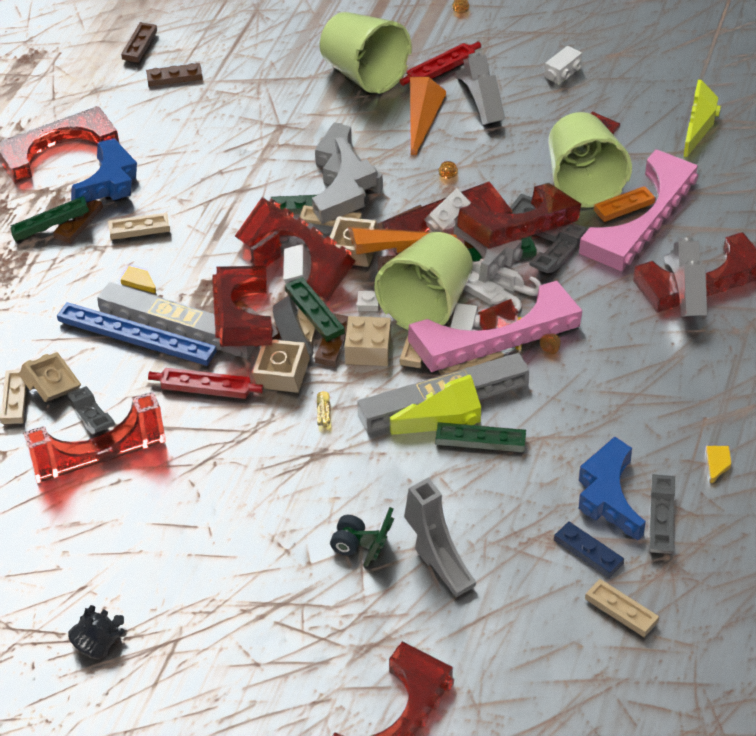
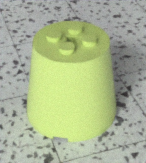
(366, 50)
(587, 159)
(424, 280)

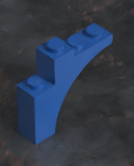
(112, 177)
(603, 488)

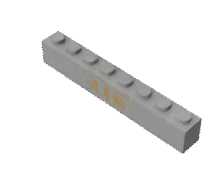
(164, 315)
(488, 378)

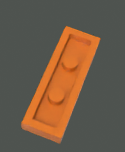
(624, 203)

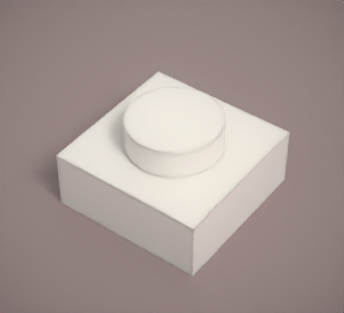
(367, 301)

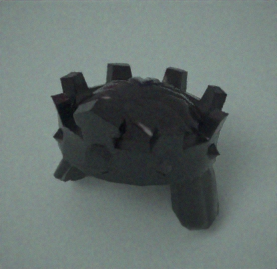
(95, 632)

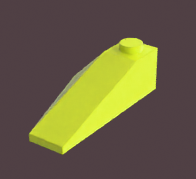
(702, 116)
(454, 404)

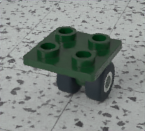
(352, 533)

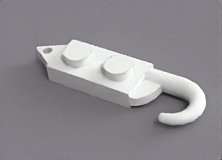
(510, 280)
(489, 291)

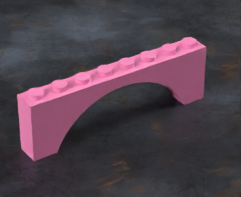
(620, 243)
(447, 346)

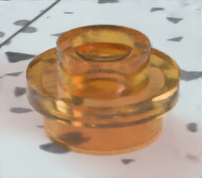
(460, 6)
(448, 170)
(550, 343)

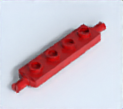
(442, 62)
(205, 382)

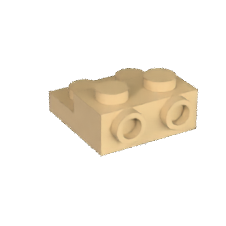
(49, 376)

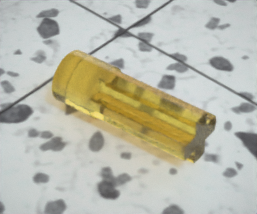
(323, 409)

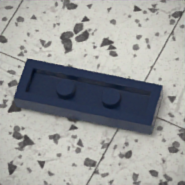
(589, 549)

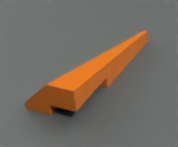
(425, 101)
(373, 239)

